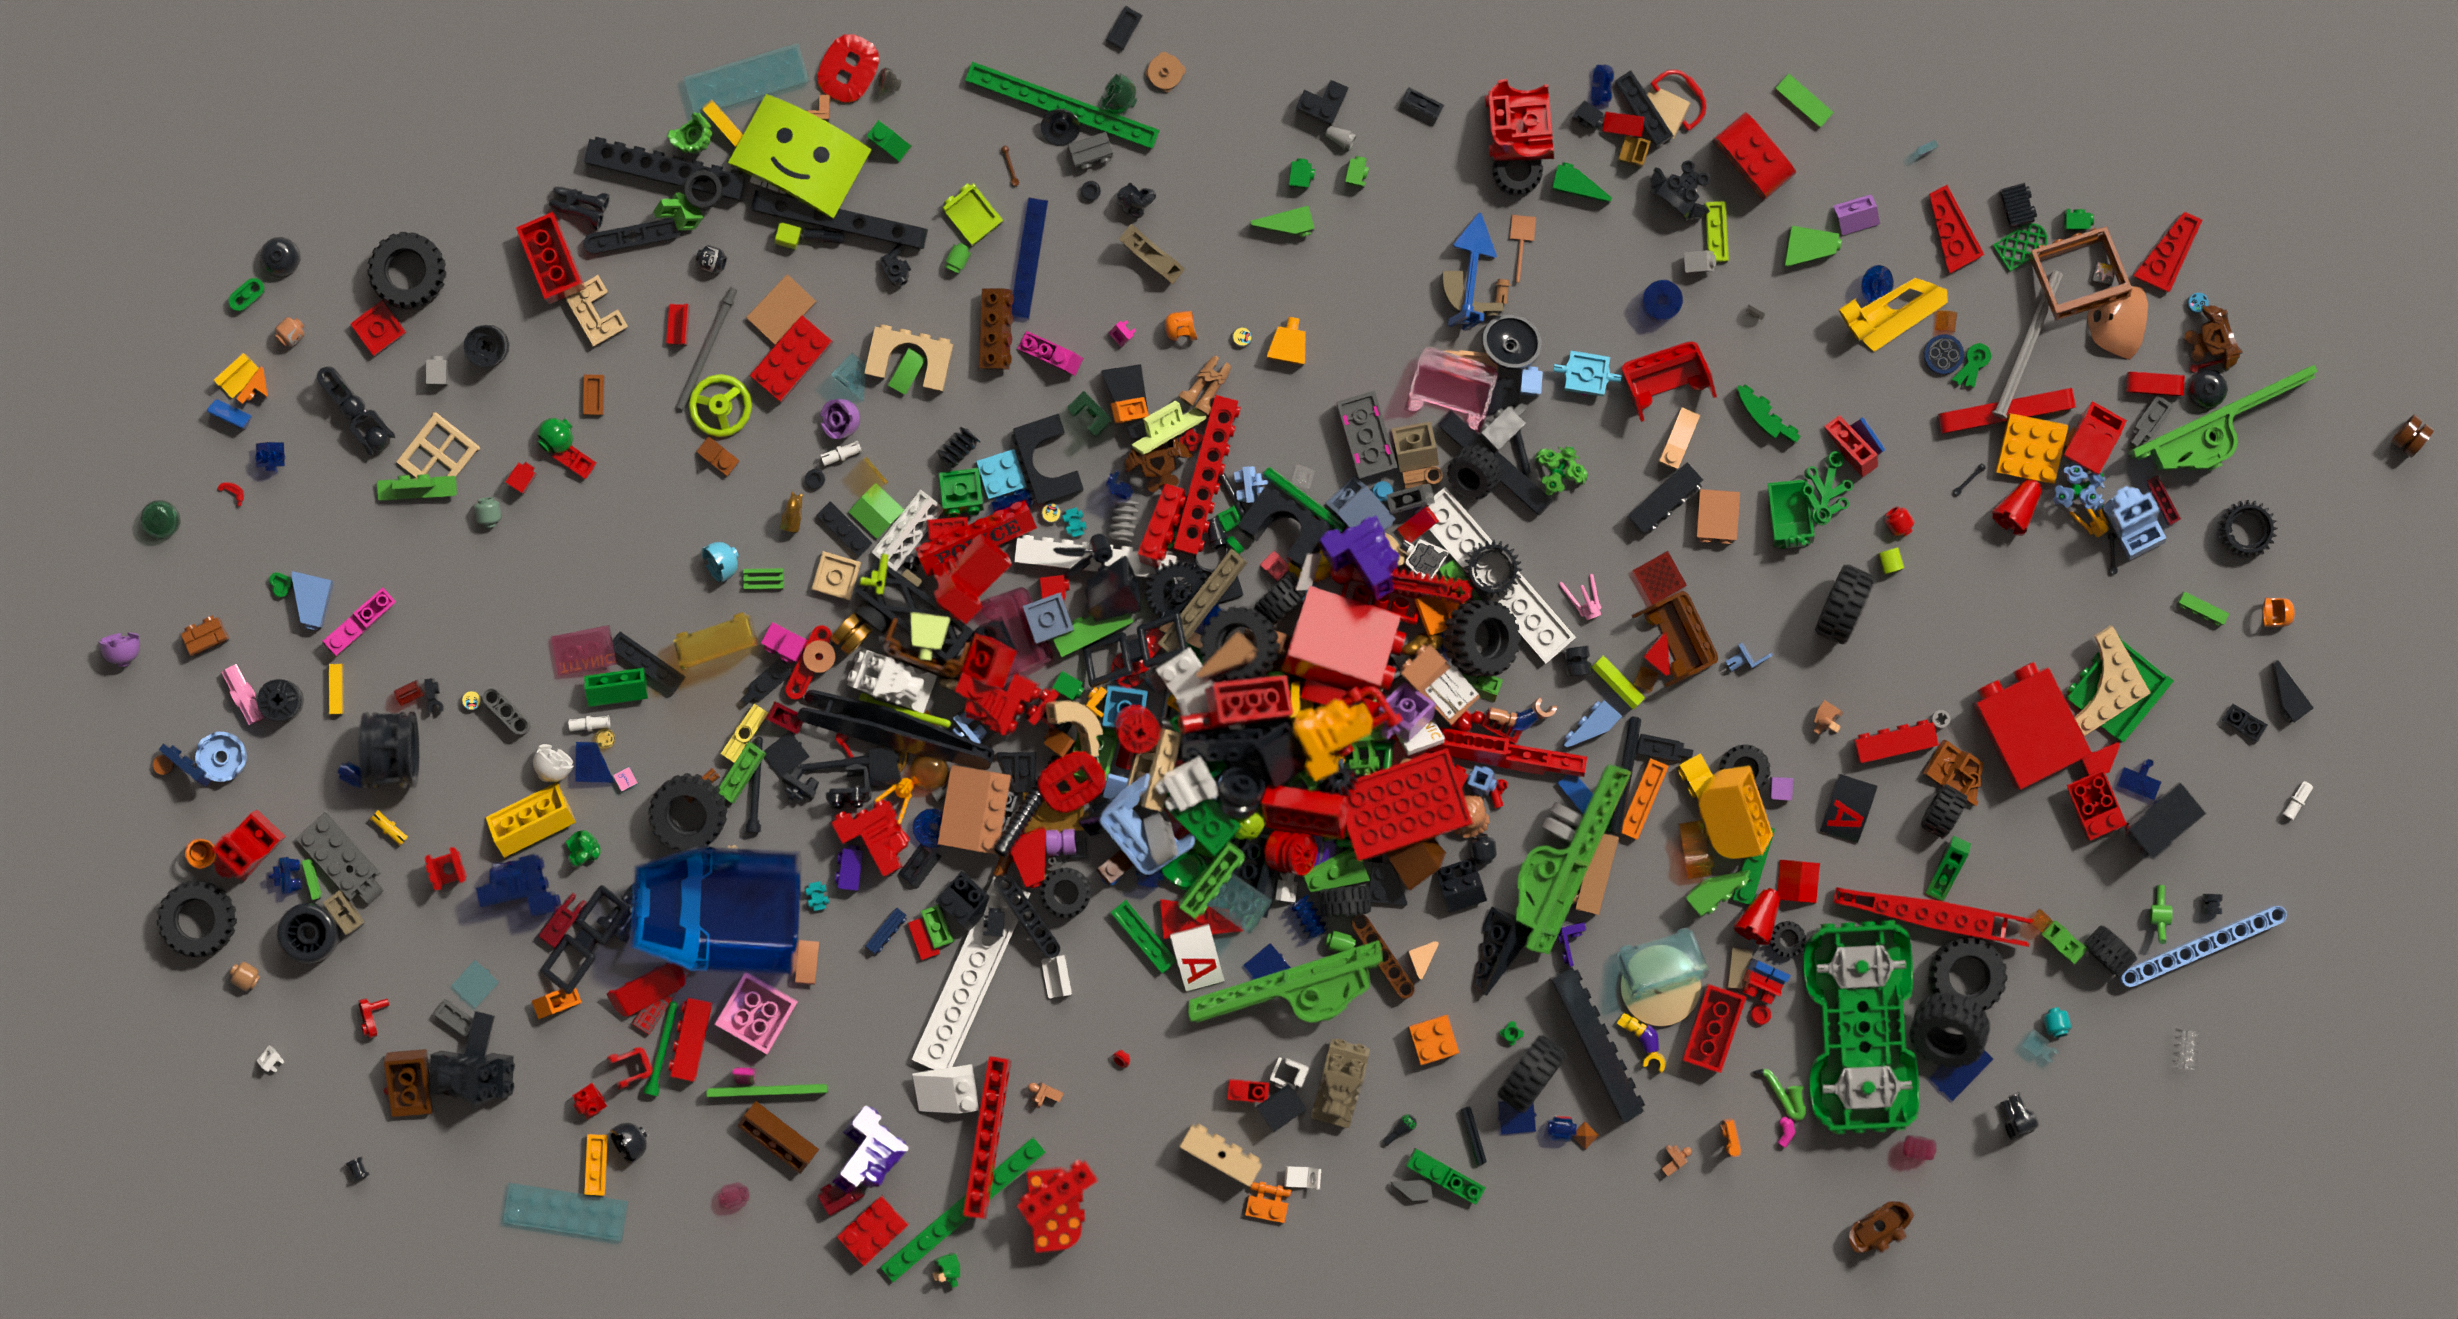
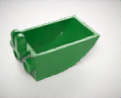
(1790, 514)

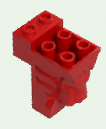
(968, 577)
(996, 705)
(879, 831)
(246, 846)

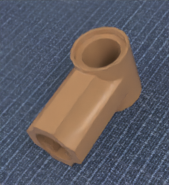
(1420, 476)

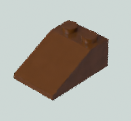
(408, 1082)

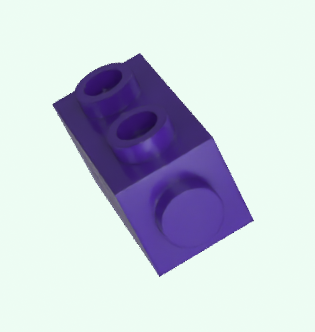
(851, 867)

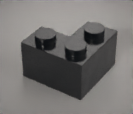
(1324, 108)

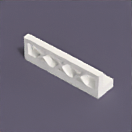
(905, 527)

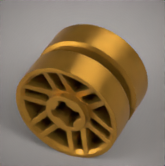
(851, 633)

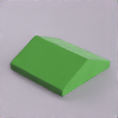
(876, 510)

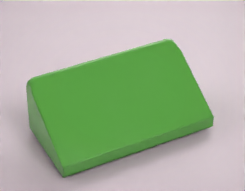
(1485, 686)
(937, 926)

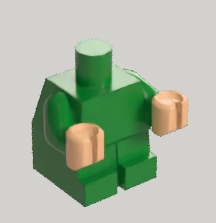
(949, 1269)

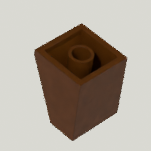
(1417, 861)

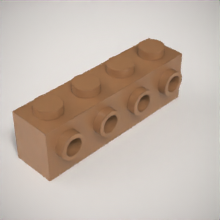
(1596, 878)

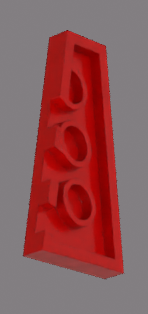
(1954, 231)
(2168, 256)
(1176, 920)

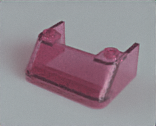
(1010, 607)

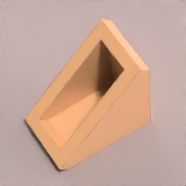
(1422, 957)

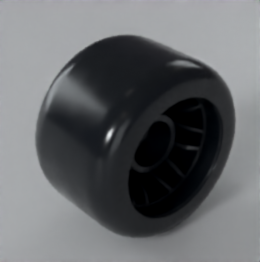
(292, 934)

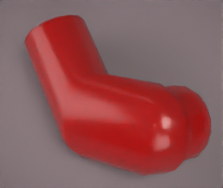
(1496, 795)

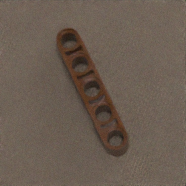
(1390, 962)

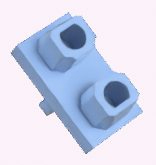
(1253, 484)
(975, 735)

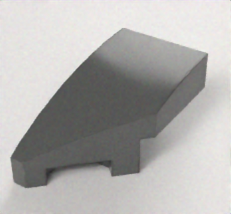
(1414, 1189)

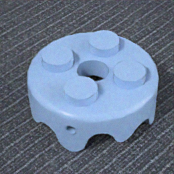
(207, 756)

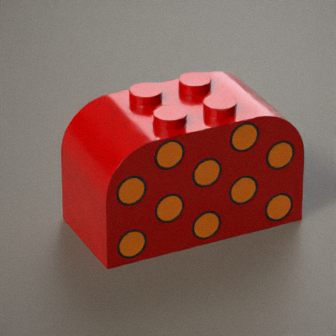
(1754, 156)
(1063, 1225)

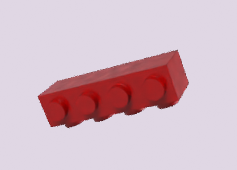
(1162, 526)
(1896, 742)
(691, 1039)
(1057, 1192)

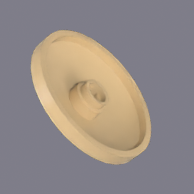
(1665, 1004)

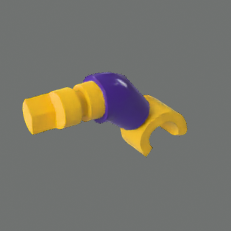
(1647, 1037)

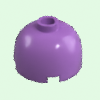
(840, 418)
(119, 648)

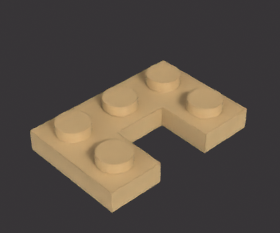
(595, 328)

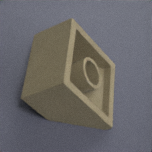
(1415, 446)

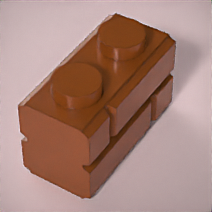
(205, 635)

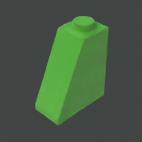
(1809, 245)

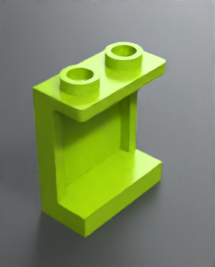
(972, 214)

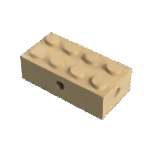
(1234, 1162)

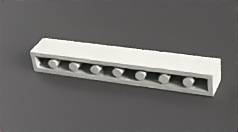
(1041, 553)

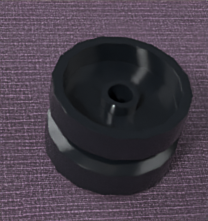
(1240, 792)

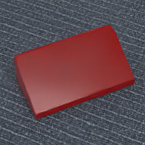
(1125, 757)

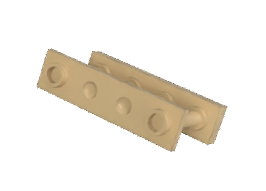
(1155, 763)

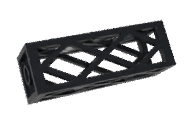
(957, 644)

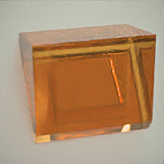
(1946, 320)

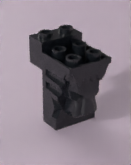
(2164, 821)
(472, 1076)

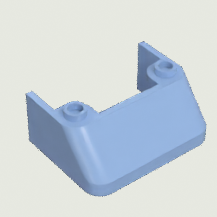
(1130, 831)

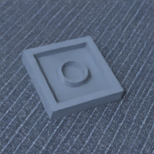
(1048, 618)

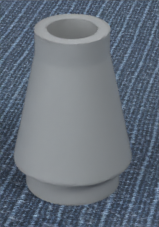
(1342, 137)

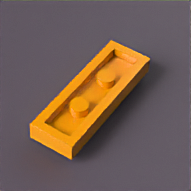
(596, 1164)

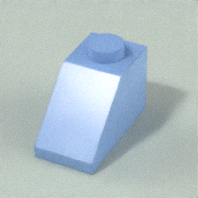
(1531, 381)
(1114, 786)

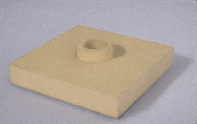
(836, 575)

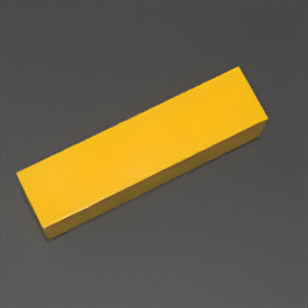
(723, 122)
(336, 693)

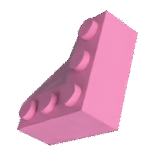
(756, 1012)

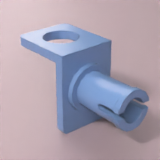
(1744, 657)

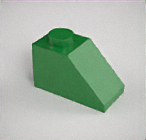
(888, 141)

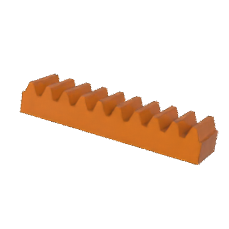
(1644, 798)

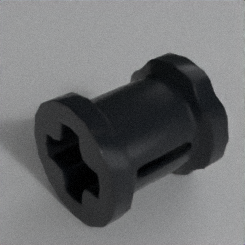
(357, 1169)

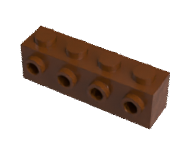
(996, 329)
(776, 1135)

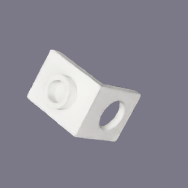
(1279, 1082)
(1302, 1177)

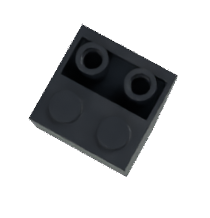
(1461, 885)
(964, 900)

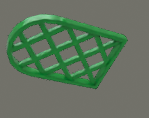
(2003, 257)

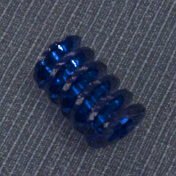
(1308, 917)

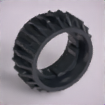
(2264, 517)
(1497, 549)

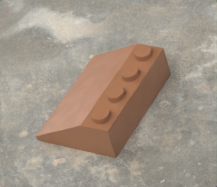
(974, 809)

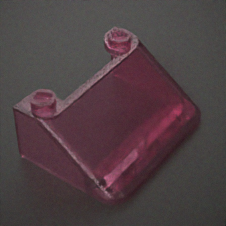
(1454, 384)

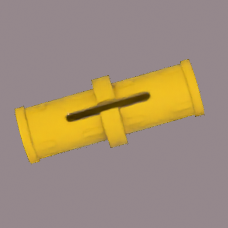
(389, 828)

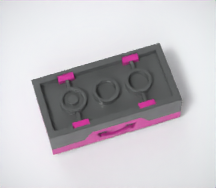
(1366, 435)

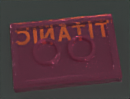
(584, 650)

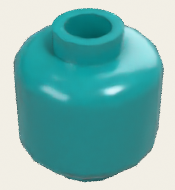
(2057, 1022)

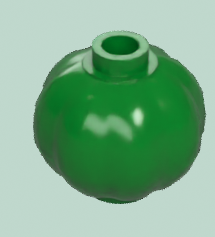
(555, 435)

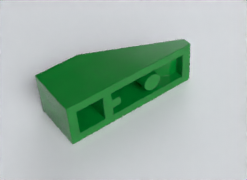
(1576, 183)
(1948, 868)

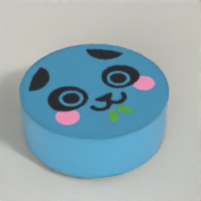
(2196, 301)

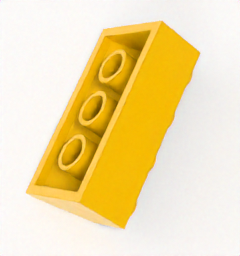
(530, 820)

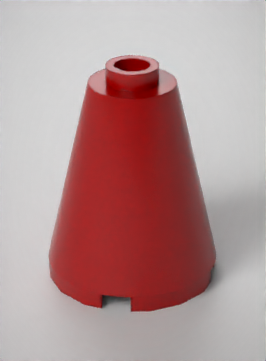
(2018, 507)
(1759, 918)

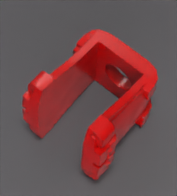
(437, 874)
(644, 1058)

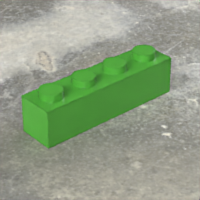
(2203, 608)

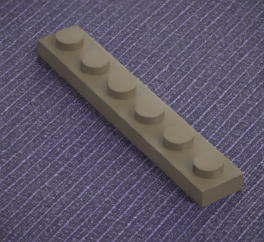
(1205, 598)

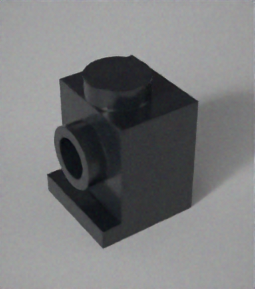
(1588, 116)
(994, 922)

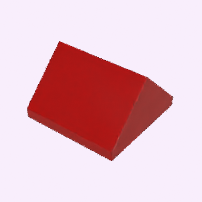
(1659, 654)
(1798, 881)

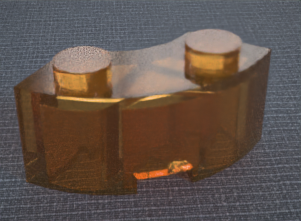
(1695, 849)

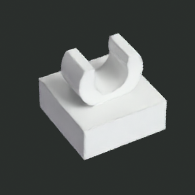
(269, 1058)

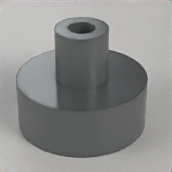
(1055, 865)

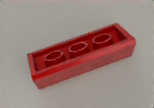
(1393, 602)

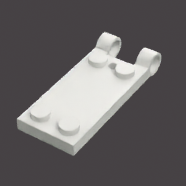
(1183, 683)

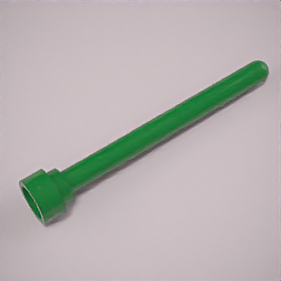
(653, 1087)

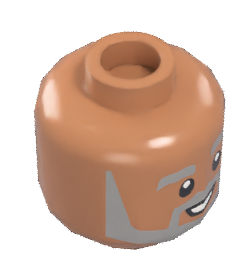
(289, 331)

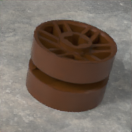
(2412, 435)

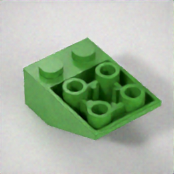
(1712, 890)

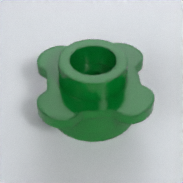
(1511, 1039)

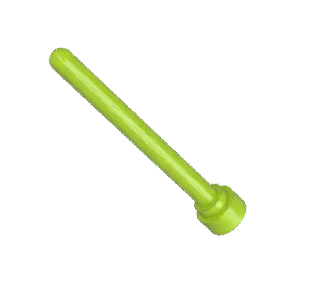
(925, 717)

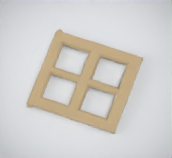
(438, 453)

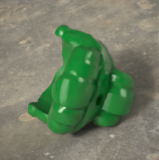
(582, 848)

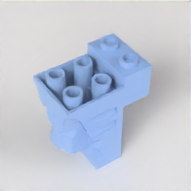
(2135, 521)

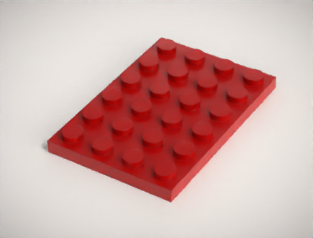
(1405, 805)

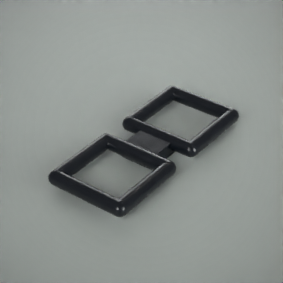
(1134, 650)
(585, 940)

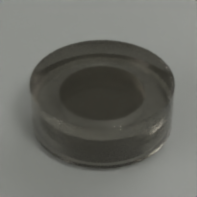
(1755, 312)

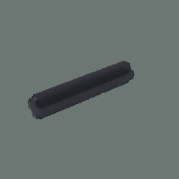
(1473, 1135)

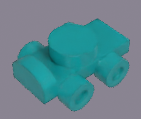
(1076, 526)
(818, 899)

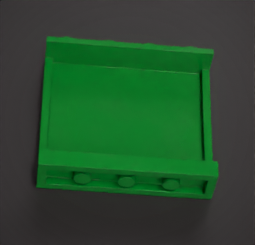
(2125, 722)

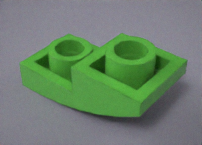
(906, 371)

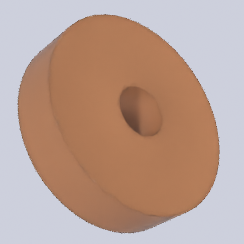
(815, 665)

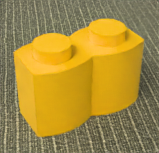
(1697, 774)

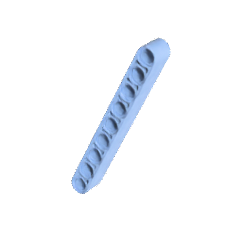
(2212, 945)

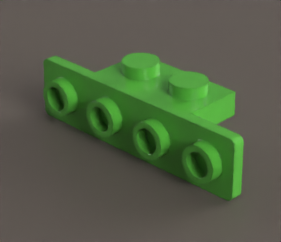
(418, 487)

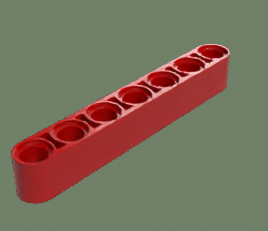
(2023, 406)

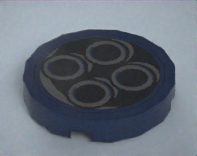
(1943, 354)

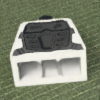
(1423, 557)

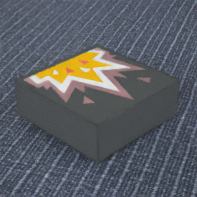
(2103, 273)

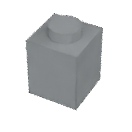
(1699, 262)
(437, 371)

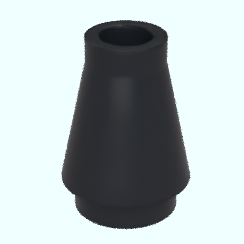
(1216, 534)

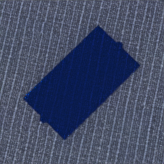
(1955, 1080)

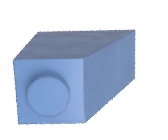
(312, 598)

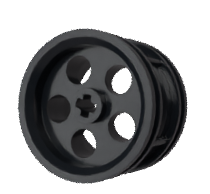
(389, 749)

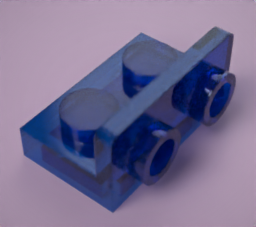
(1121, 490)

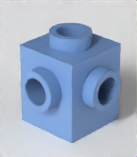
(1482, 774)

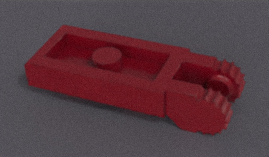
(561, 922)

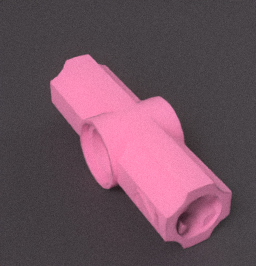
(242, 694)

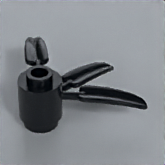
(1100, 551)

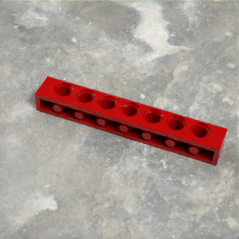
(1220, 405)
(987, 1137)

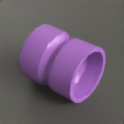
(1060, 842)

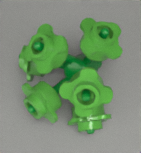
(1550, 460)

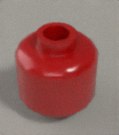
(1899, 521)

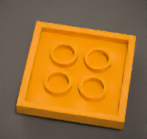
(2031, 448)

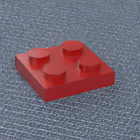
(378, 328)

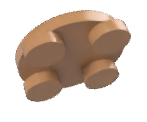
(1165, 71)

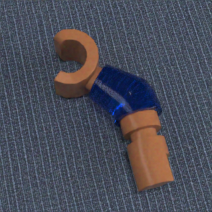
(1523, 719)

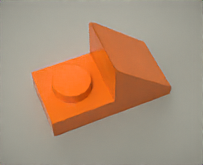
(257, 381)
(1129, 410)

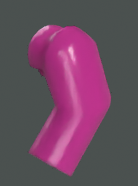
(1788, 1129)

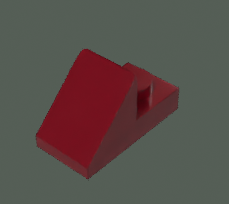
(784, 717)

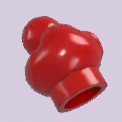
(1464, 722)

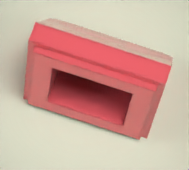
(1275, 565)

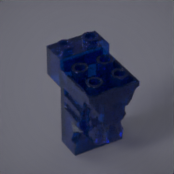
(519, 880)

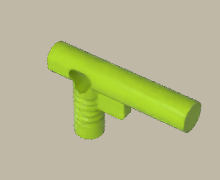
(877, 575)

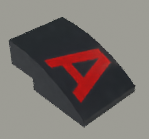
(1848, 808)

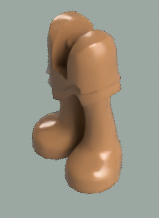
(1206, 375)

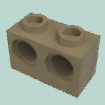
(344, 912)

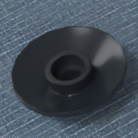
(1058, 133)

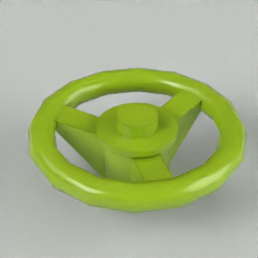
(720, 405)

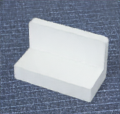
(1056, 976)
(1301, 1074)

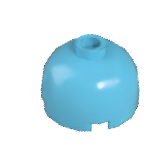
(721, 560)

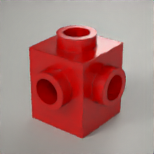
(589, 1101)

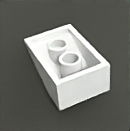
(947, 1090)

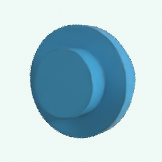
(1381, 489)

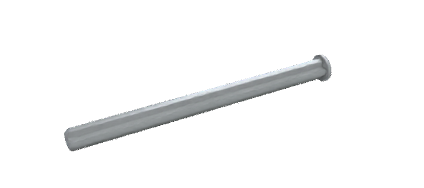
(2026, 349)

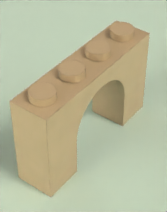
(886, 341)

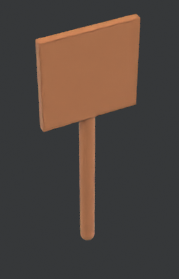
(1523, 229)

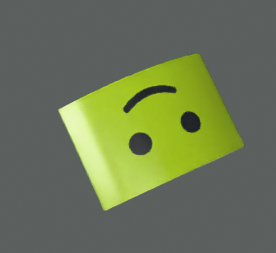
(800, 155)

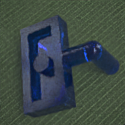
(2139, 782)

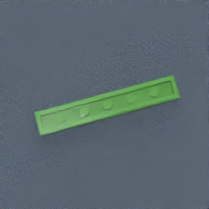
(767, 1090)

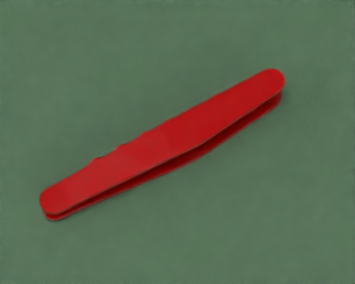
(1935, 914)

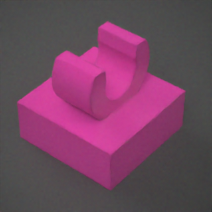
(1121, 333)

